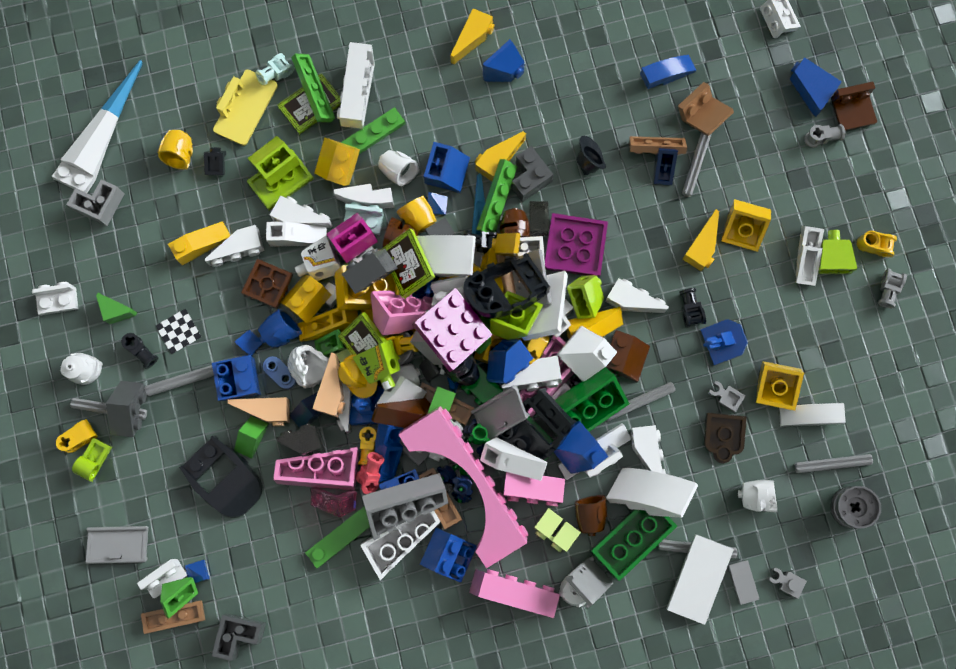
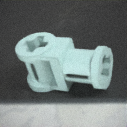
(276, 68)

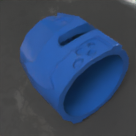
(278, 329)

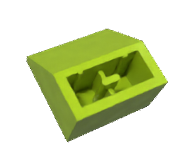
(274, 160)

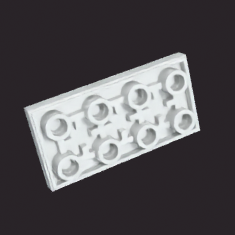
(550, 316)
(699, 579)

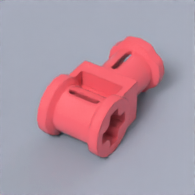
(368, 474)

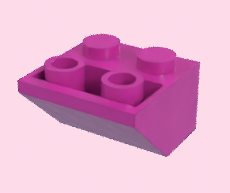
(352, 237)

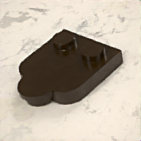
(724, 435)

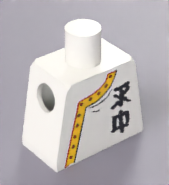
(319, 260)

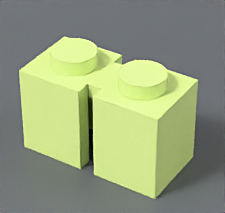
(565, 536)

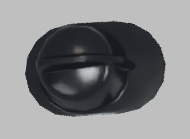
(590, 156)

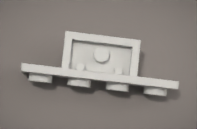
(609, 442)

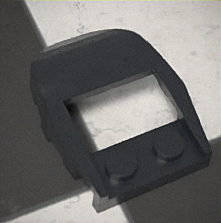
(488, 298)
(526, 435)
(236, 492)

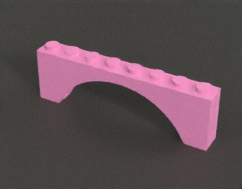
(438, 435)

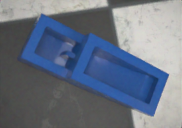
(667, 71)
(388, 446)

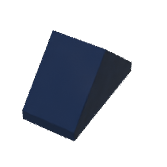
(665, 166)
(304, 413)

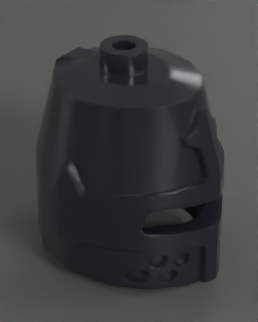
(465, 373)

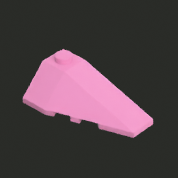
(396, 314)

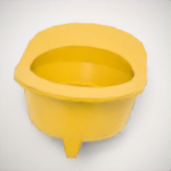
(354, 379)

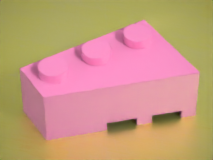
(547, 490)

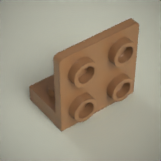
(703, 110)

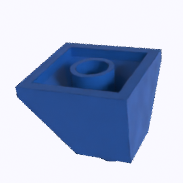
(504, 64)
(580, 450)

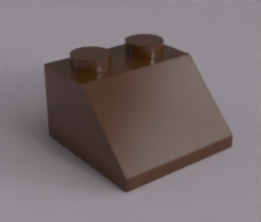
(629, 356)

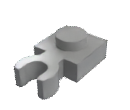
(729, 397)
(789, 583)

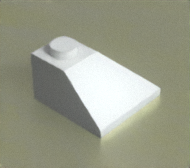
(586, 353)

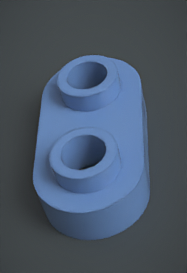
(279, 372)

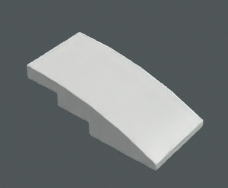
(449, 254)
(653, 492)

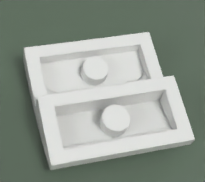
(402, 391)

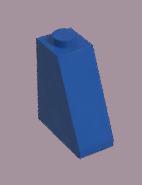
(813, 84)

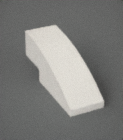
(366, 196)
(809, 255)
(813, 415)

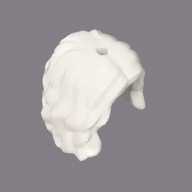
(307, 366)

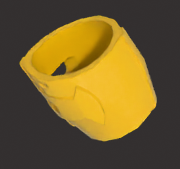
(174, 147)
(417, 214)

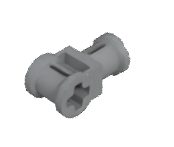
(822, 134)
(891, 286)

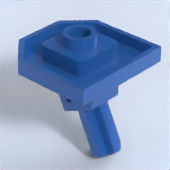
(724, 340)
(363, 408)

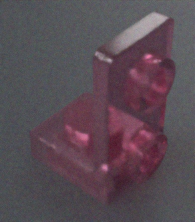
(334, 504)

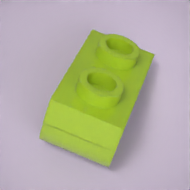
(92, 460)

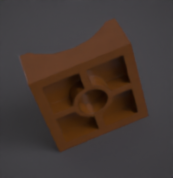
(267, 284)

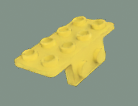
(242, 107)

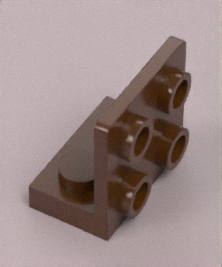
(854, 106)

